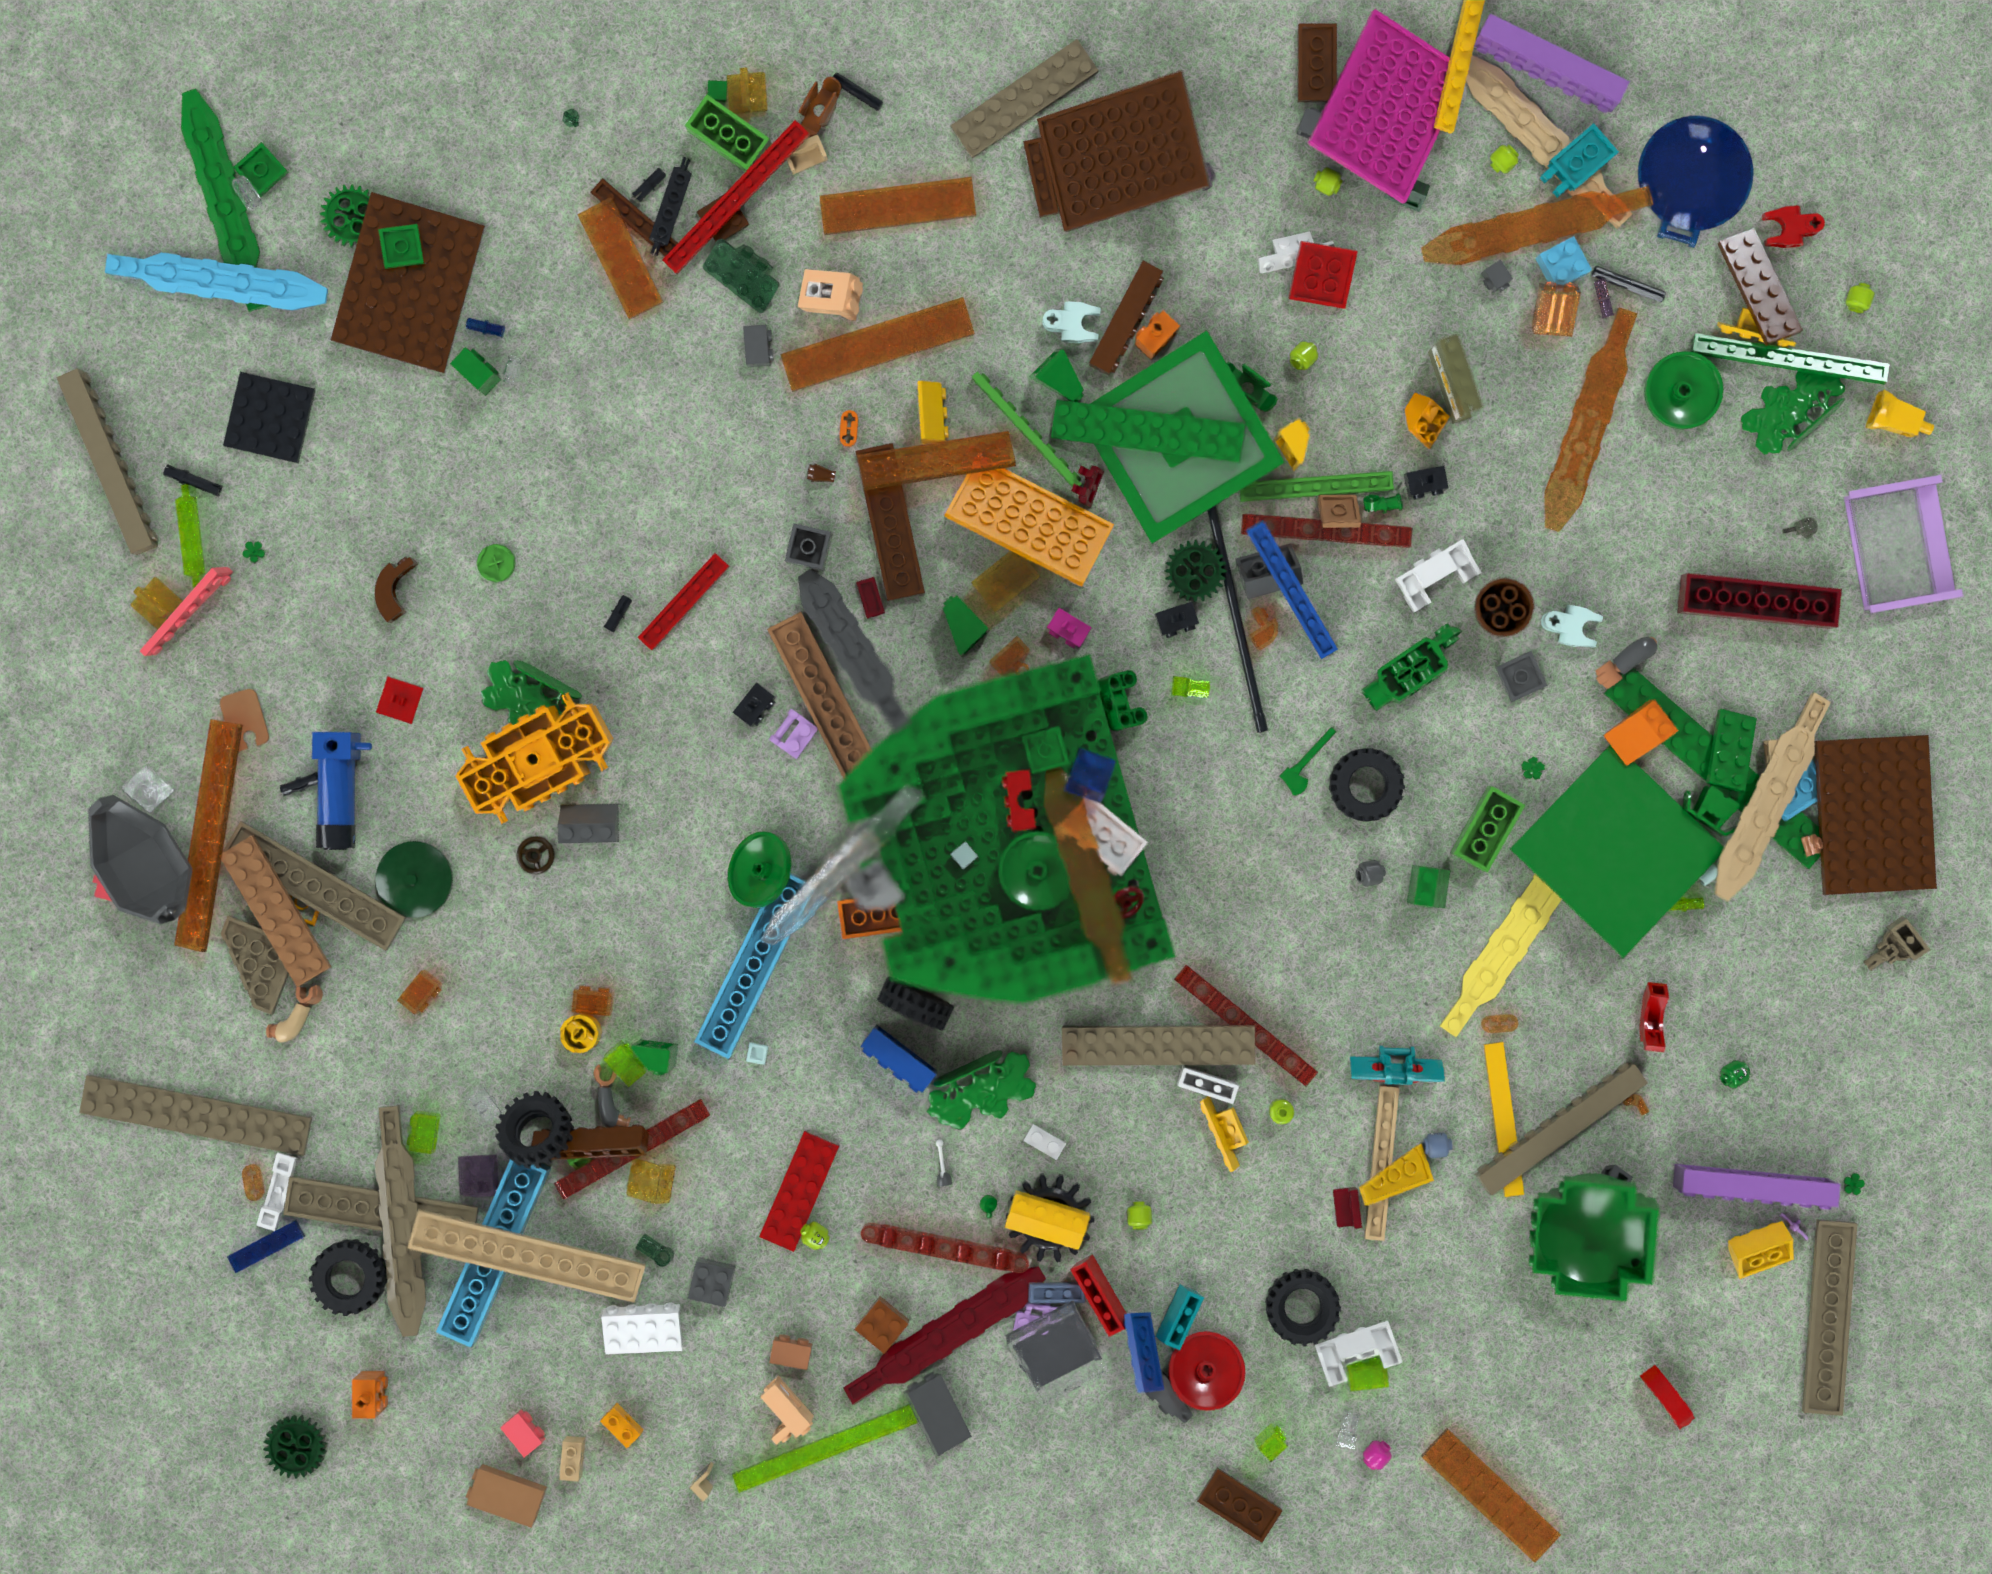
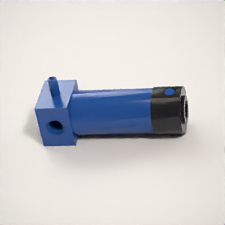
(336, 787)

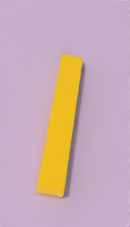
(1502, 1107)

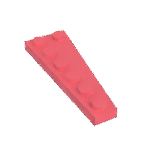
(202, 591)

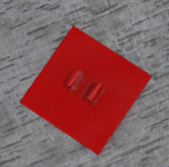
(399, 700)

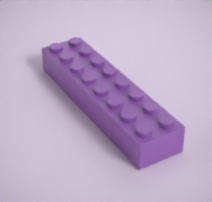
(1551, 64)
(1756, 1185)

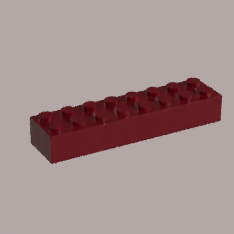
(1759, 601)

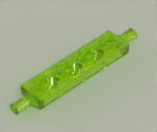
(190, 535)

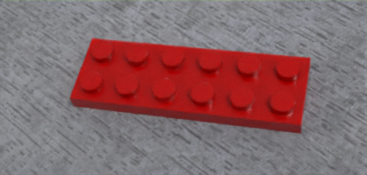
(799, 1191)

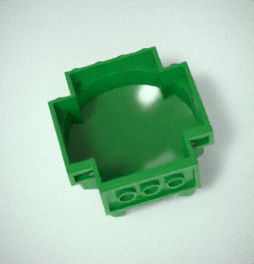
(1594, 1236)

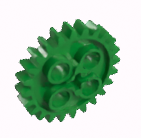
(346, 232)

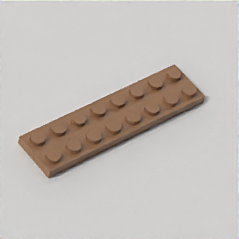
(275, 911)

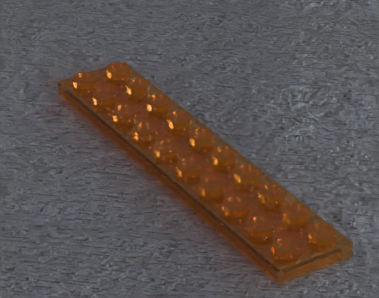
(877, 344)

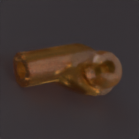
(1638, 1101)

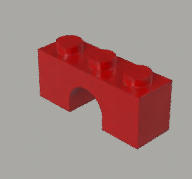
(1015, 783)

